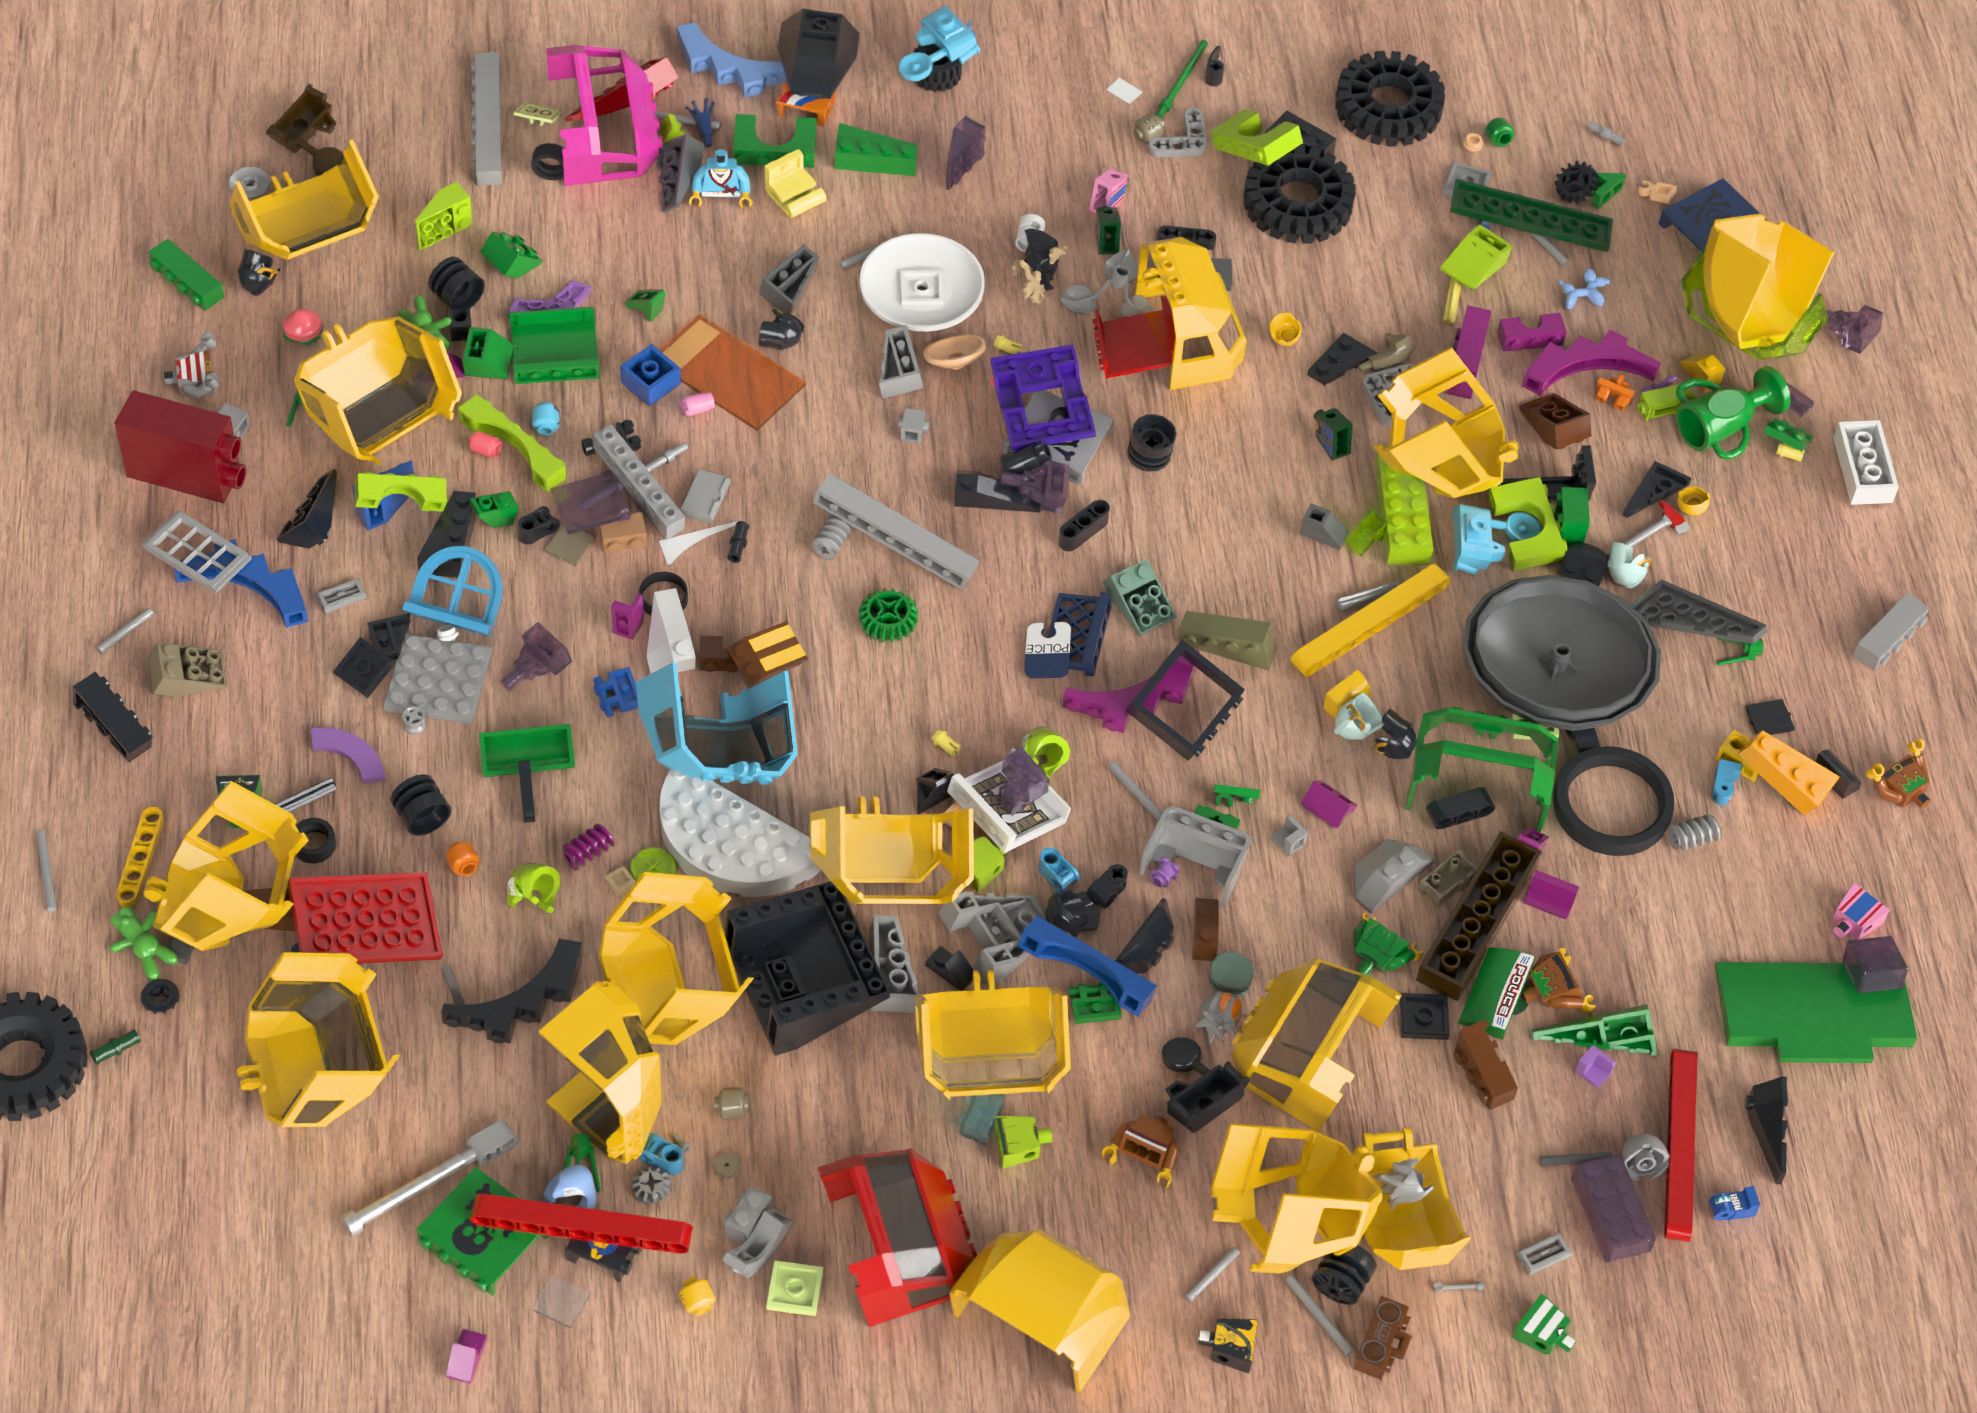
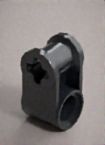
(536, 525)
(1108, 885)

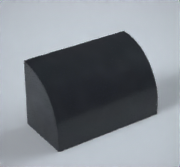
(1847, 781)

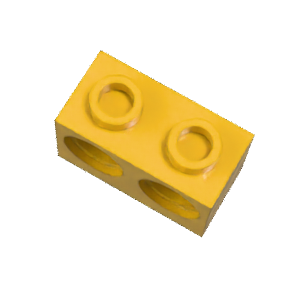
(1730, 749)

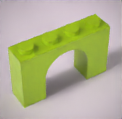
(1239, 138)
(1532, 498)

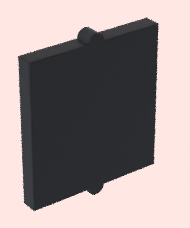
(1770, 717)

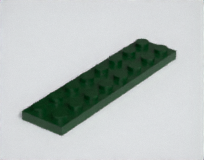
(1531, 215)

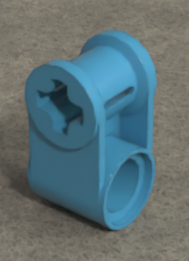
(1058, 873)
(659, 1151)

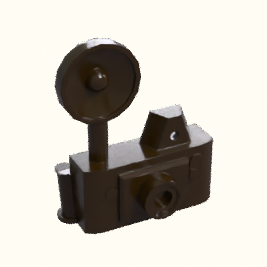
(301, 121)

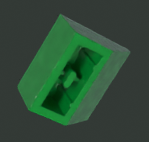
(510, 254)
(487, 354)

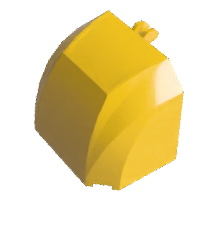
(1761, 277)
(1048, 1296)

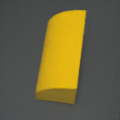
(1345, 691)

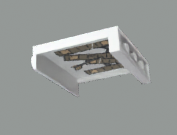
(1007, 831)

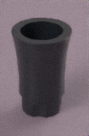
(1026, 458)

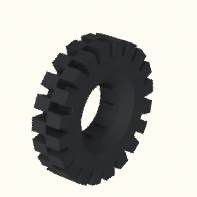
(1402, 121)
(1305, 219)
(63, 1057)

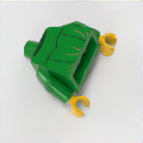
(1381, 947)

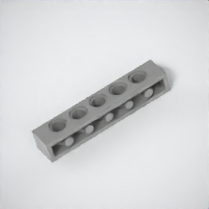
(639, 482)

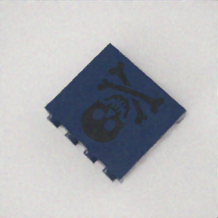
(1697, 212)

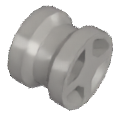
(409, 716)

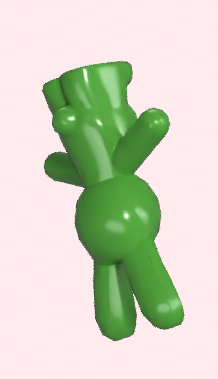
(425, 321)
(143, 943)

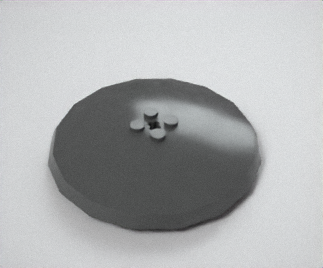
(1562, 652)

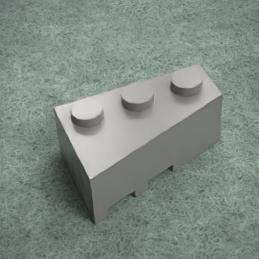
(899, 364)

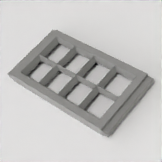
(171, 524)

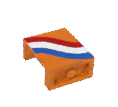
(812, 104)

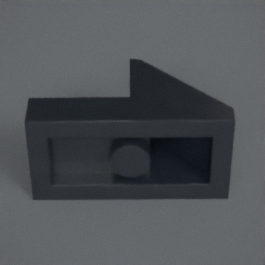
(951, 967)

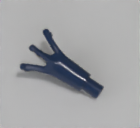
(703, 121)

